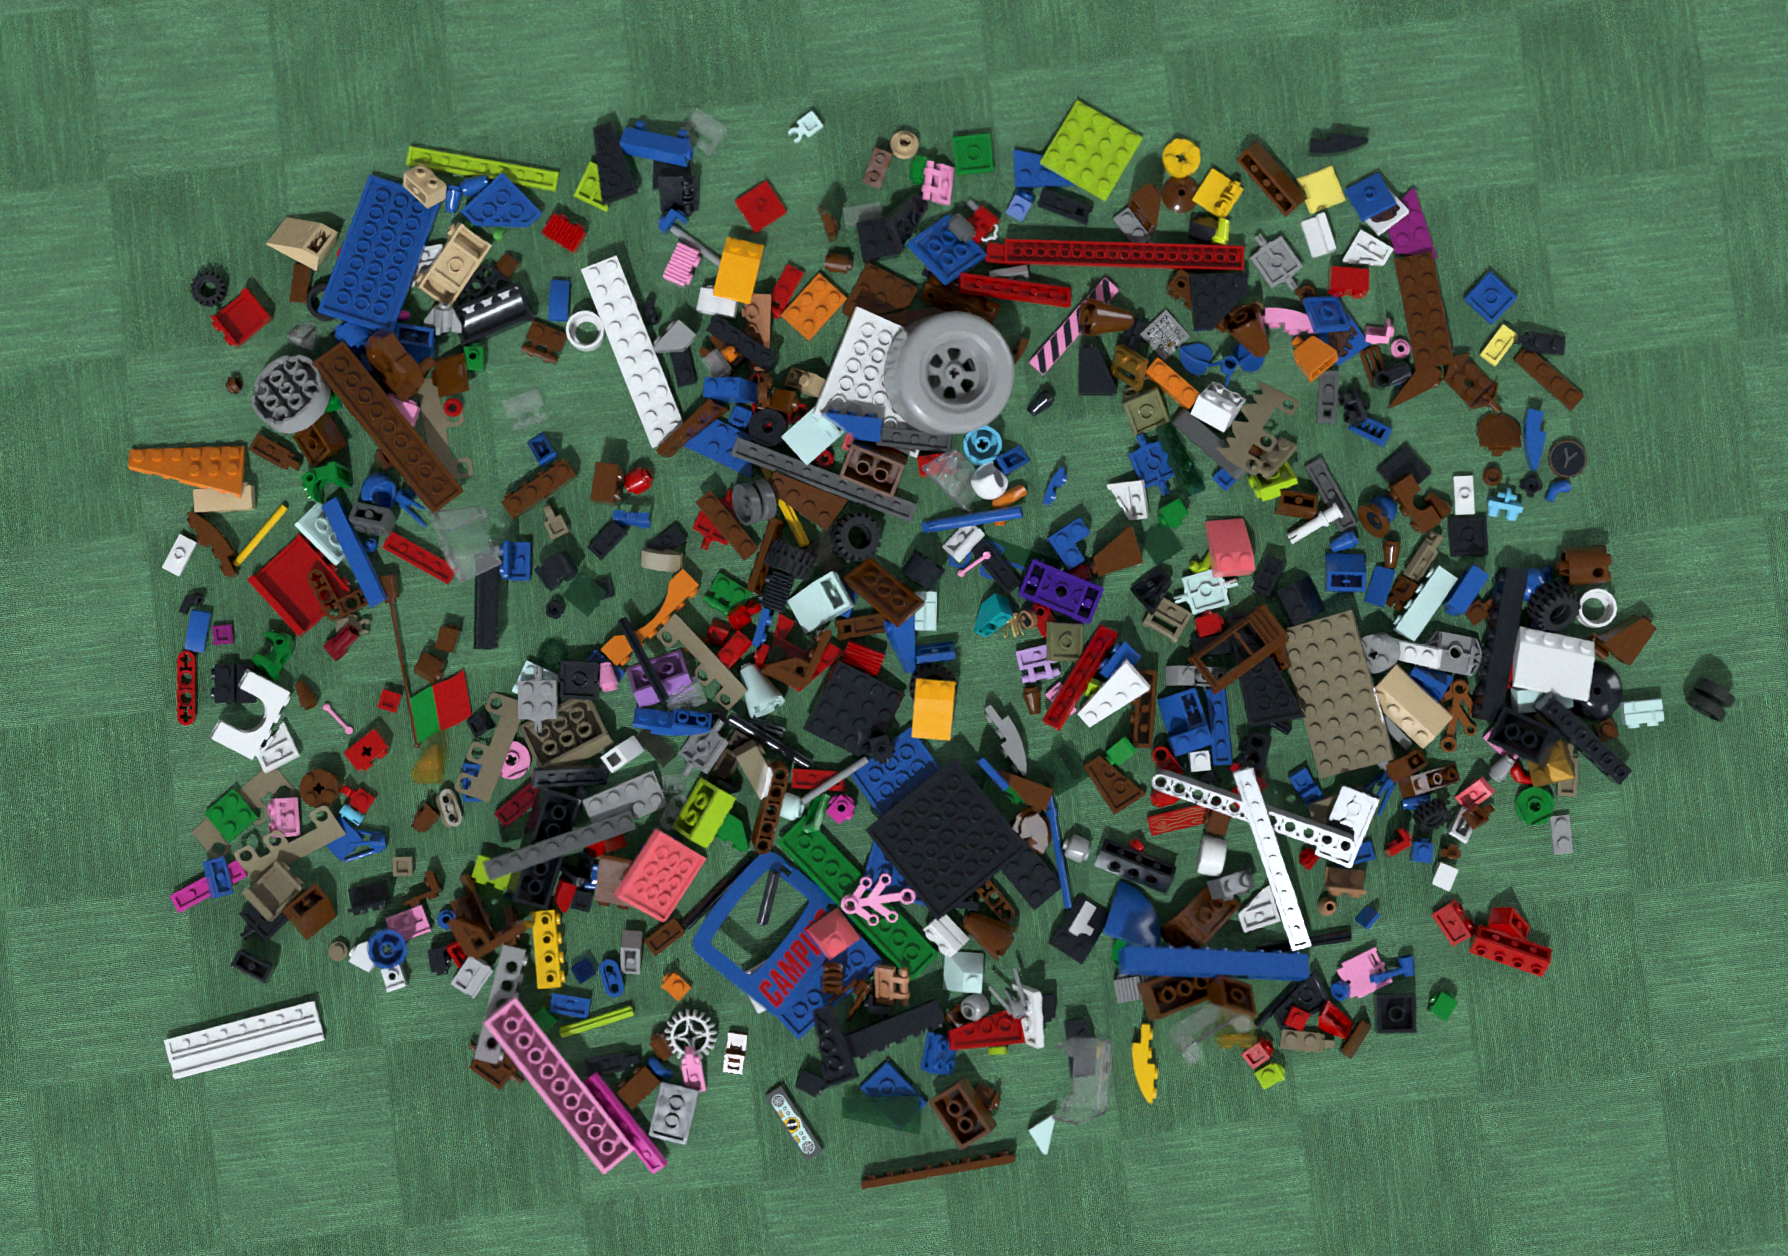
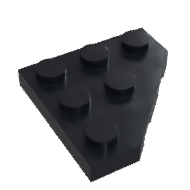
(1215, 297)

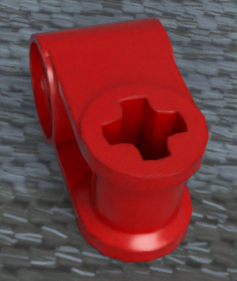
(1167, 762)

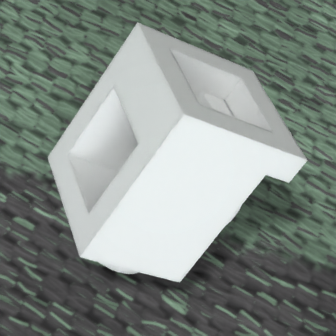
(400, 980)

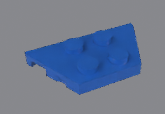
(717, 444)

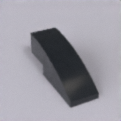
(1336, 145)

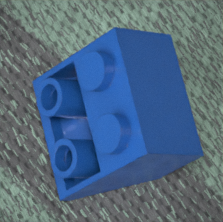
(416, 340)
(1345, 573)
(1120, 653)
(1182, 712)

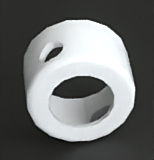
(578, 318)
(1609, 608)
(1211, 856)

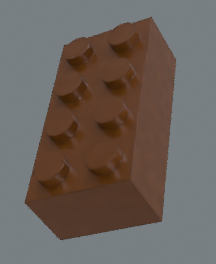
(1172, 994)

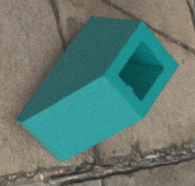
(992, 615)

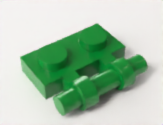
(730, 591)

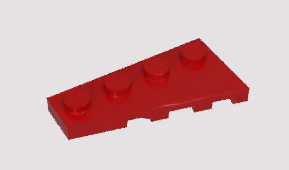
(987, 1032)

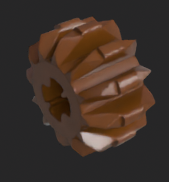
(832, 978)

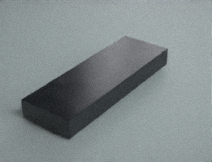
(997, 567)

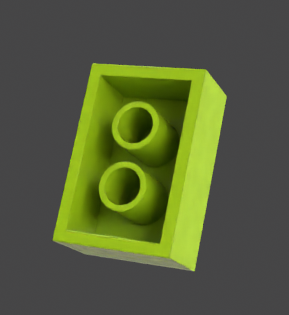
(703, 813)

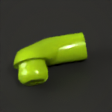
(1198, 567)

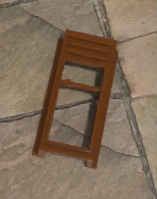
(1268, 630)

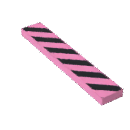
(1069, 330)

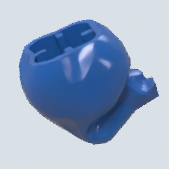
(1536, 579)

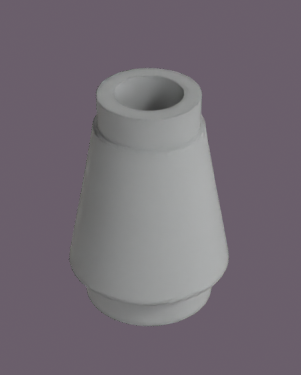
(1501, 768)

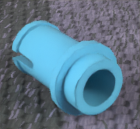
(351, 814)

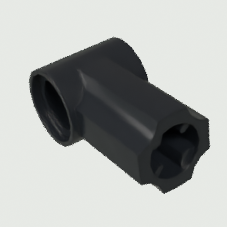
(1392, 375)

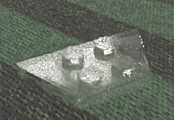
(954, 477)

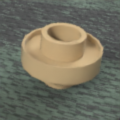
(904, 145)

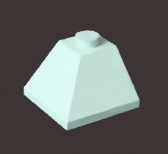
(963, 972)

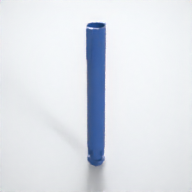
(972, 519)

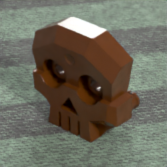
(395, 365)

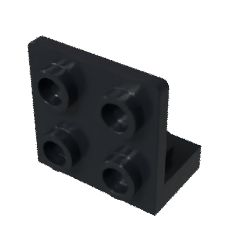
(369, 896)

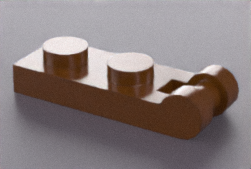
(861, 626)

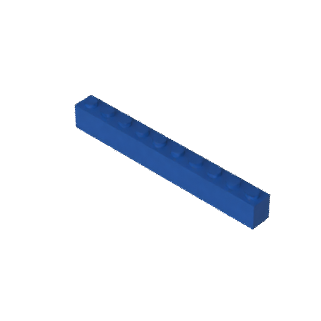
(1211, 963)

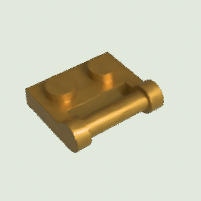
(1131, 362)

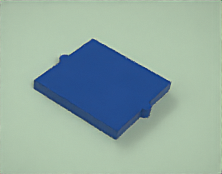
(341, 846)

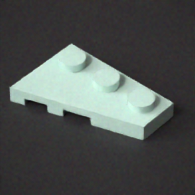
(320, 533)

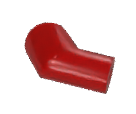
(1519, 776)

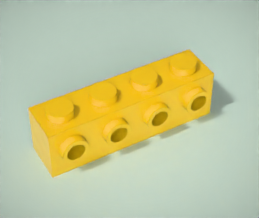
(547, 948)

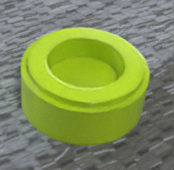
(997, 1050)

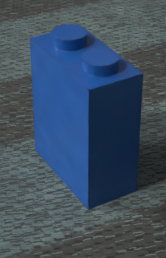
(730, 389)
(1190, 741)

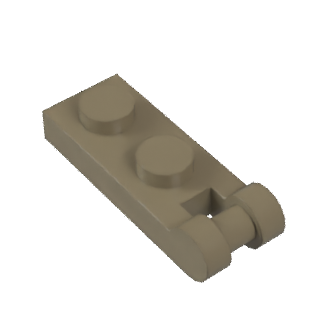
(1276, 458)

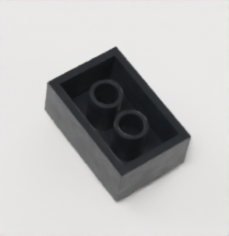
(1524, 737)

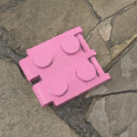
(1358, 971)

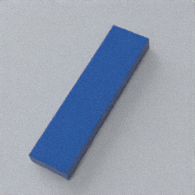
(1218, 727)

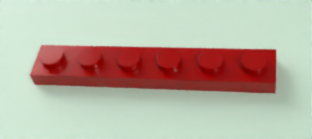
(1014, 290)
(1080, 677)

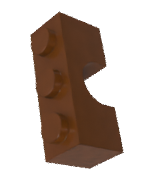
(1403, 491)

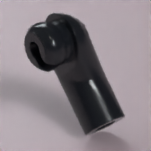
(191, 600)
(729, 787)

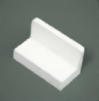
(1318, 235)

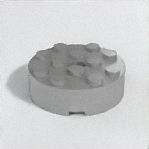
(290, 394)

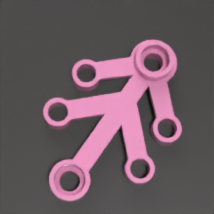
(874, 900)

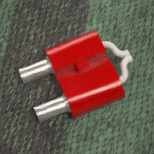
(983, 222)

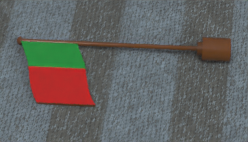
(437, 705)

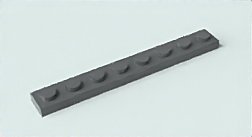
(559, 845)

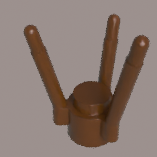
(861, 988)

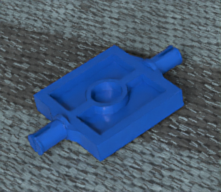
(1151, 464)

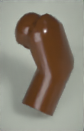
(1600, 652)

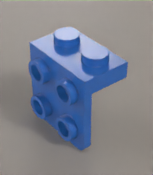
(516, 561)

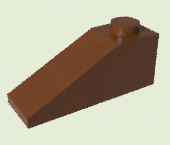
(1417, 384)
(1031, 792)

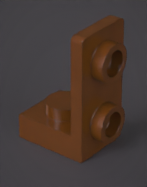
(431, 881)

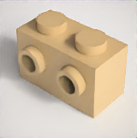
(424, 185)

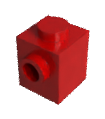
(1208, 624)

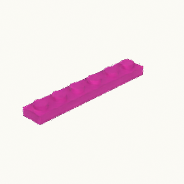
(625, 1123)

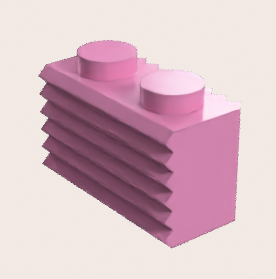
(682, 264)

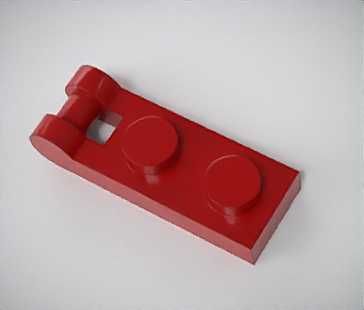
(785, 289)
(813, 778)

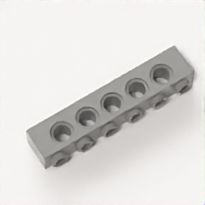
(508, 954)

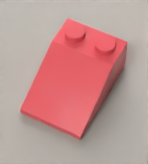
(1229, 548)

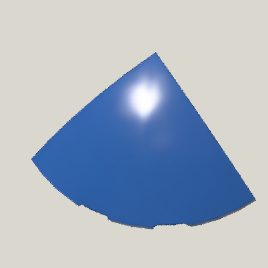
(1132, 918)

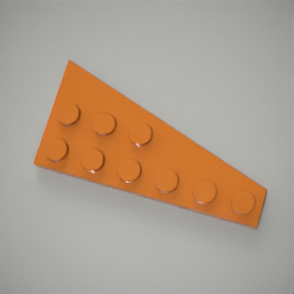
(197, 466)

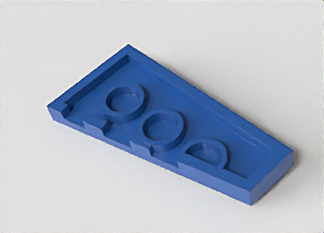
(1031, 174)

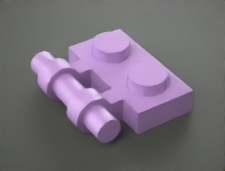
(1033, 658)

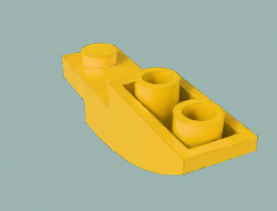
(1144, 1071)

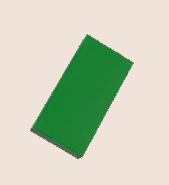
(816, 813)

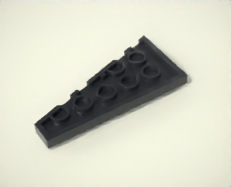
(1263, 687)

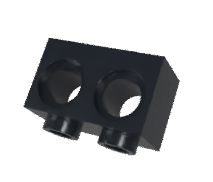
(1257, 754)

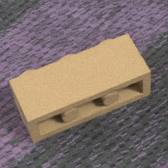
(214, 502)

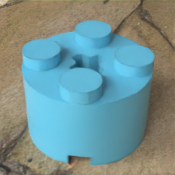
(977, 455)

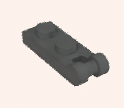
(1327, 397)

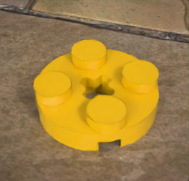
(1185, 168)

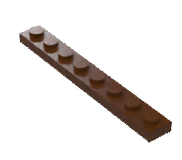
(945, 1168)

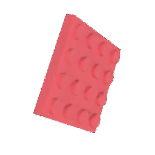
(660, 876)

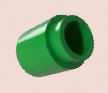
(917, 169)

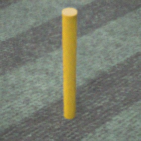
(260, 535)

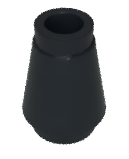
(1040, 403)

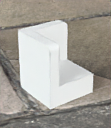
(1444, 876)

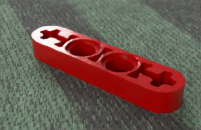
(183, 688)

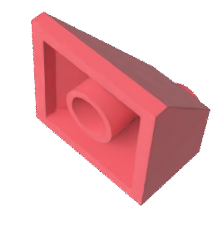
(833, 933)

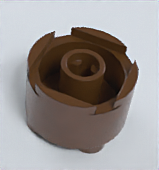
(314, 779)

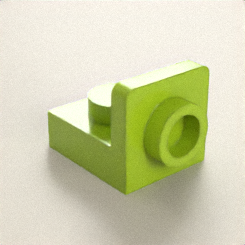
(1270, 1074)

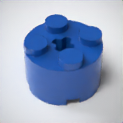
(353, 336)
(381, 938)

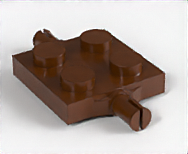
(494, 1073)

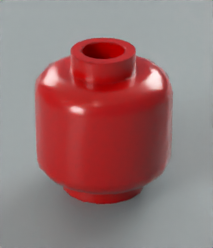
(638, 480)

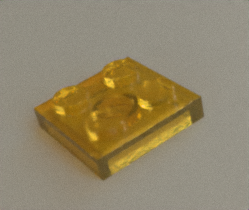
(1227, 1041)

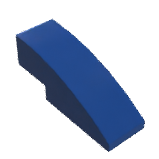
(1533, 438)

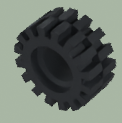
(197, 286)
(1431, 815)

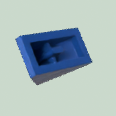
(542, 450)
(1012, 460)

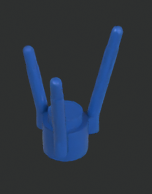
(406, 498)
(1385, 783)
(377, 842)

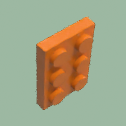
(814, 307)

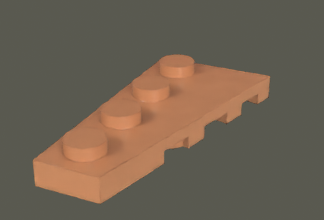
(758, 321)

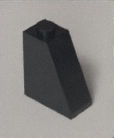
(1093, 373)

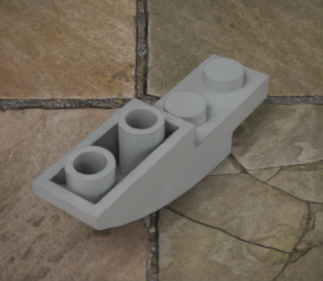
(1013, 746)

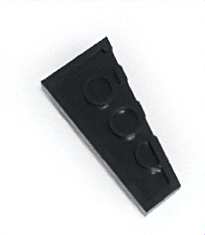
(613, 170)
(835, 1053)

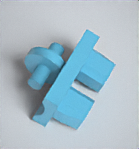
(1512, 507)

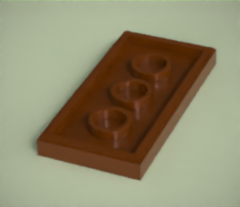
(883, 591)

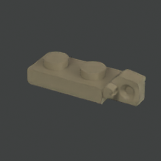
(1423, 557)
(1569, 787)
(1304, 1041)

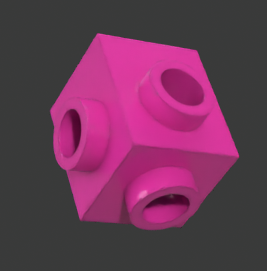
(833, 810)

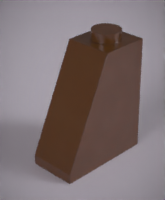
(1627, 638)

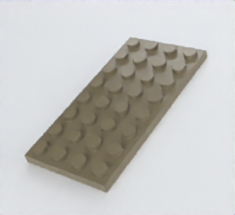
(1337, 695)

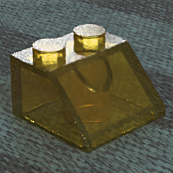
(429, 767)

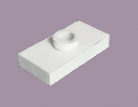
(1463, 495)
(179, 555)

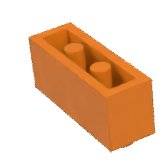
(1172, 384)

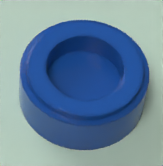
(1340, 990)

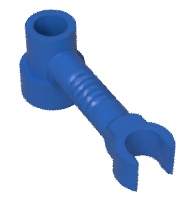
(1405, 967)

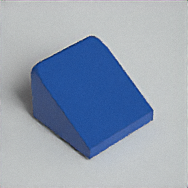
(1367, 917)

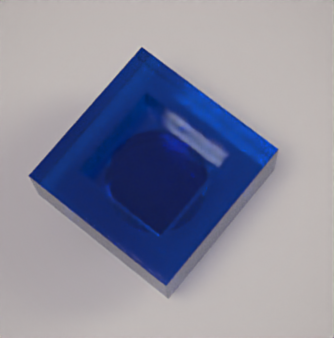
(583, 971)

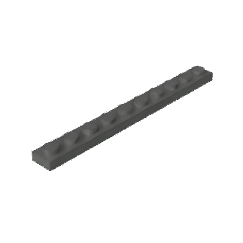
(821, 479)

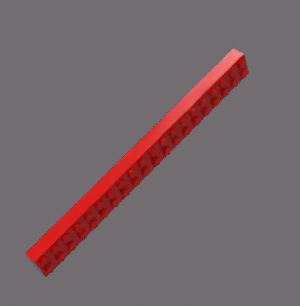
(1124, 255)

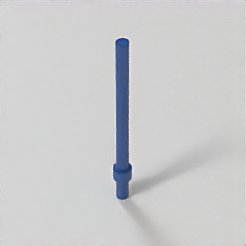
(1052, 814)

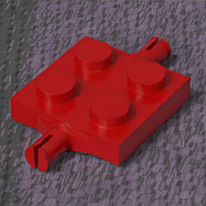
(708, 530)

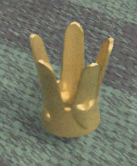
(1014, 625)

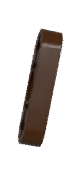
(1007, 906)

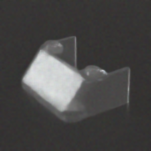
(1089, 1079)

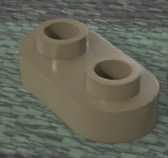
(450, 808)

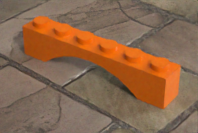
(679, 590)

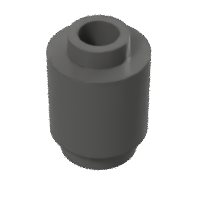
(961, 228)

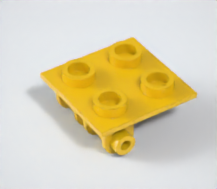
(1218, 194)

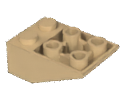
(304, 241)

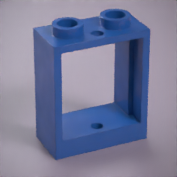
(1465, 591)

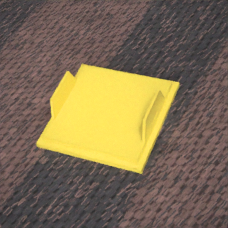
(1321, 189)

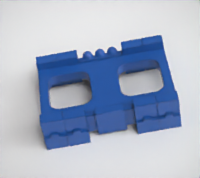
(632, 519)

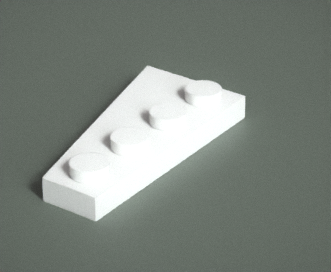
(1113, 694)

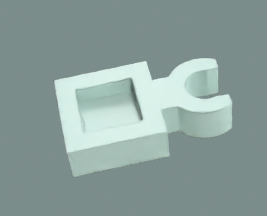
(807, 125)

